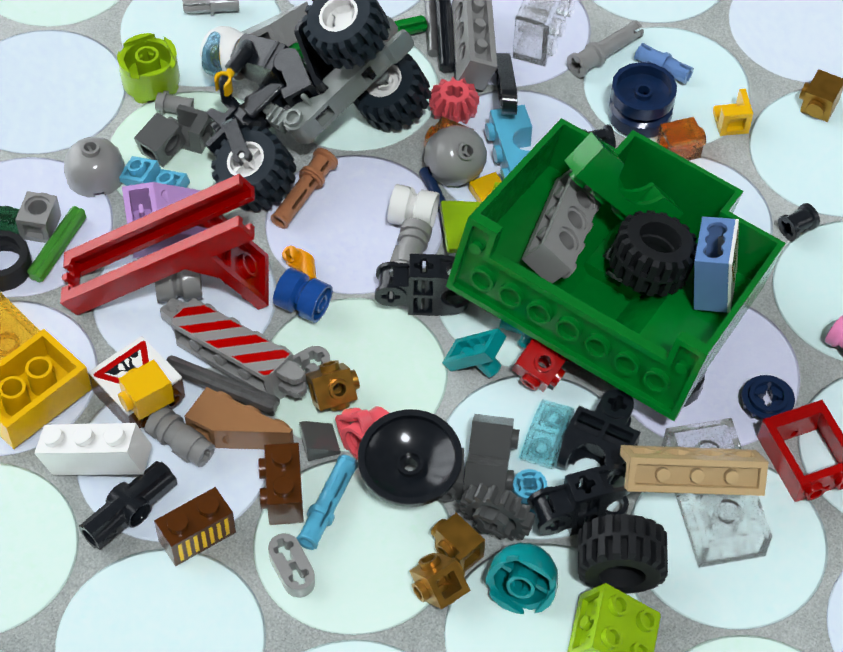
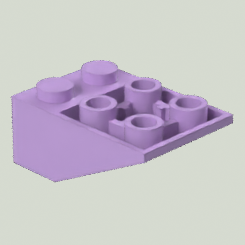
(150, 197)

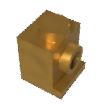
(458, 541)

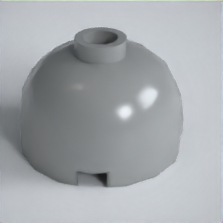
(455, 155)
(93, 166)

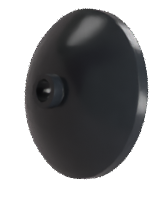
(408, 439)

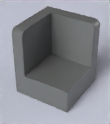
(195, 128)

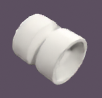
(408, 204)

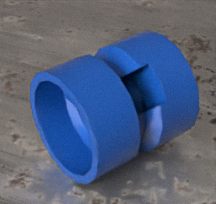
(298, 293)

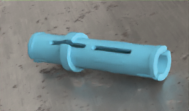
(321, 513)

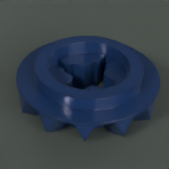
(779, 392)

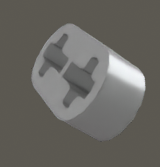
(285, 568)

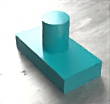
(476, 350)

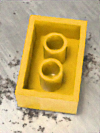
(37, 386)

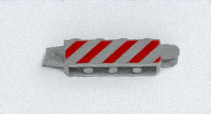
(234, 348)

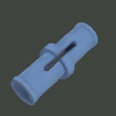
(679, 70)

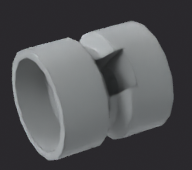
(183, 283)

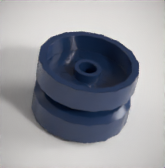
(642, 98)

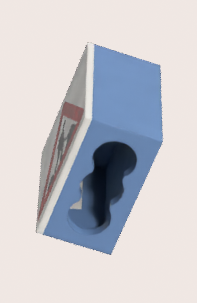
(716, 264)

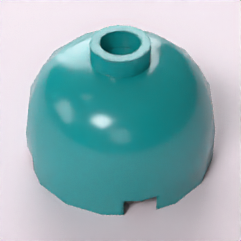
(523, 578)

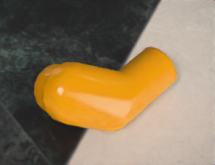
(300, 260)

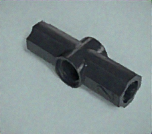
(128, 505)

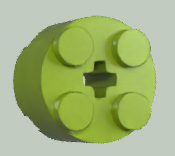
(148, 67)

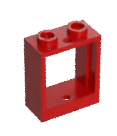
(793, 423)

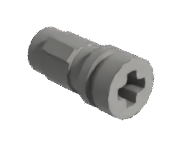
(412, 240)
(182, 438)

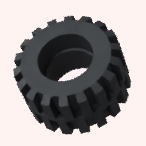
(653, 253)
(623, 552)

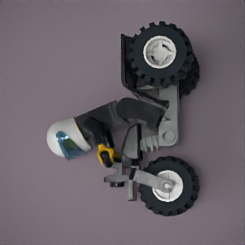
(349, 58)

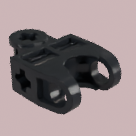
(408, 289)
(600, 433)
(570, 504)

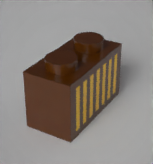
(195, 526)

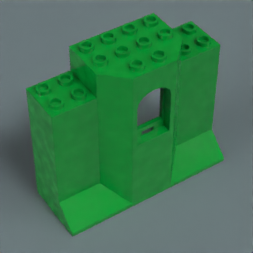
(629, 339)

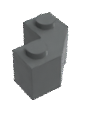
(490, 452)

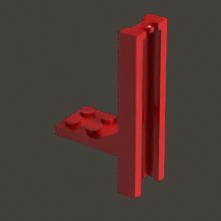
(219, 251)

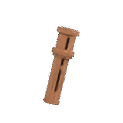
(311, 178)

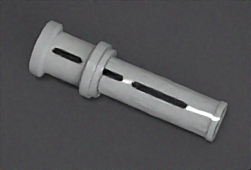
(597, 52)

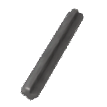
(218, 382)

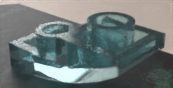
(546, 434)

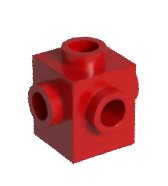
(530, 369)

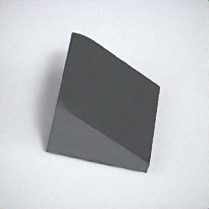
(318, 440)

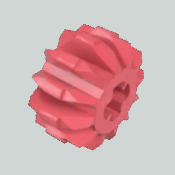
(454, 100)

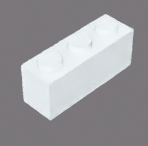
(93, 449)

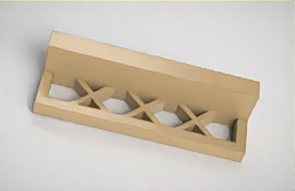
(694, 470)

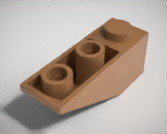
(234, 424)

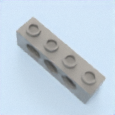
(474, 41)
(561, 230)

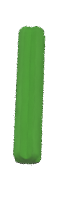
(56, 244)

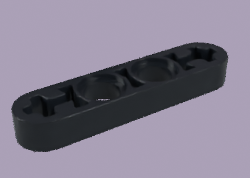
(506, 84)

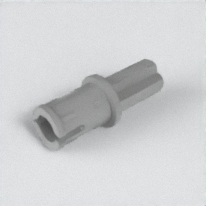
(212, 6)

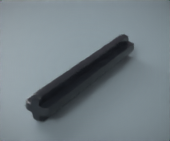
(445, 35)

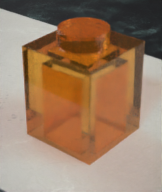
(683, 138)

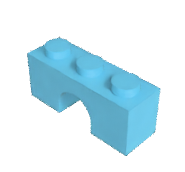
(509, 135)

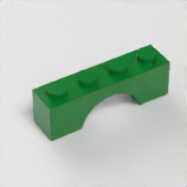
(599, 168)

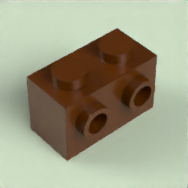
(283, 483)

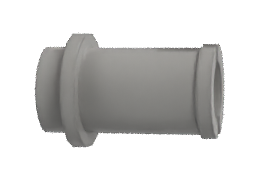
(168, 103)

